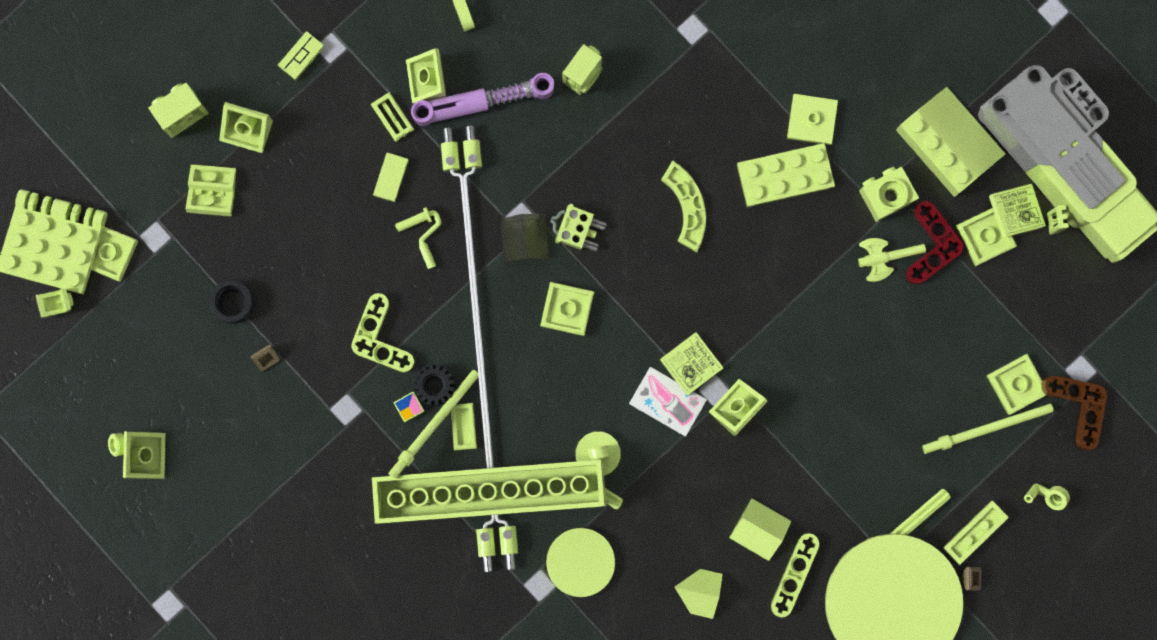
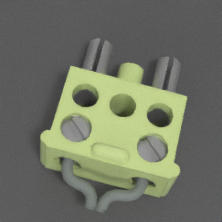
(568, 228)

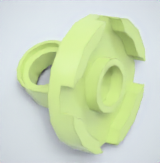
(599, 447)

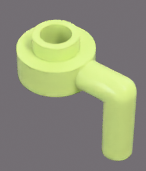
(1050, 495)

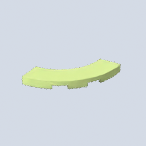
(692, 205)

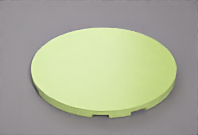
(894, 592)

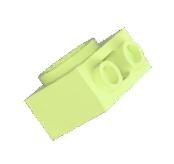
(583, 69)
(894, 181)

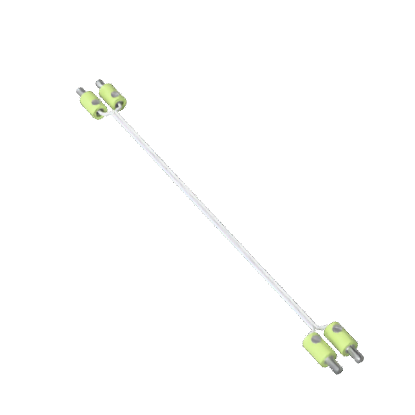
(473, 161)

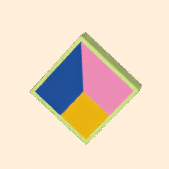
(409, 407)

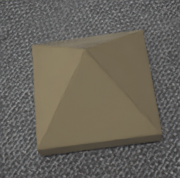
(265, 358)
(971, 578)

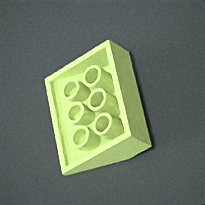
(950, 141)

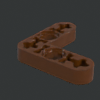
(1088, 404)

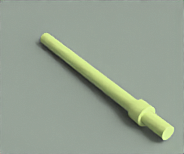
(946, 442)
(407, 457)

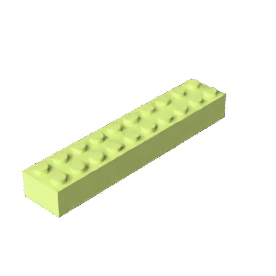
(489, 491)

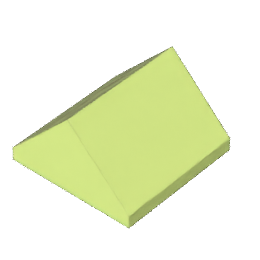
(426, 76)
(244, 127)
(737, 407)
(144, 455)
(760, 529)

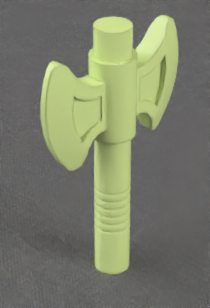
(878, 258)

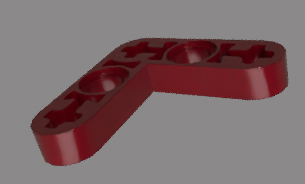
(941, 242)

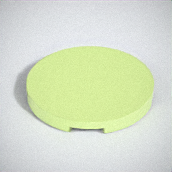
(580, 562)

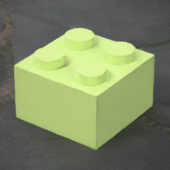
(178, 109)

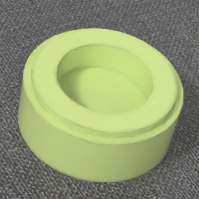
(116, 444)

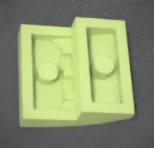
(211, 190)

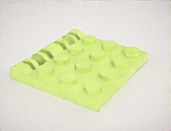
(51, 246)

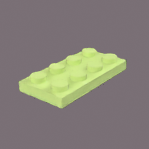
(785, 175)

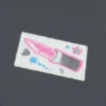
(667, 402)

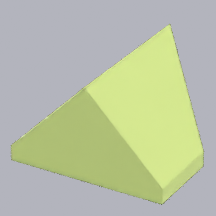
(701, 592)

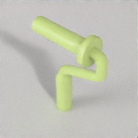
(426, 215)

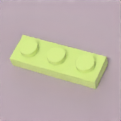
(975, 532)

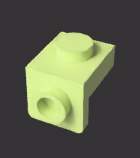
(54, 303)

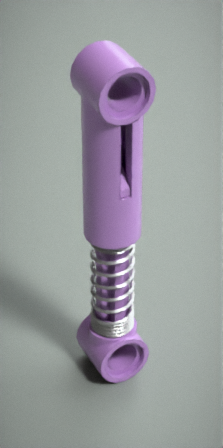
(479, 100)

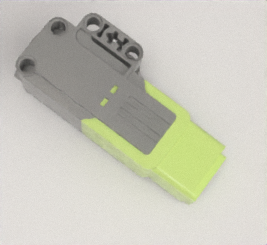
(1056, 144)

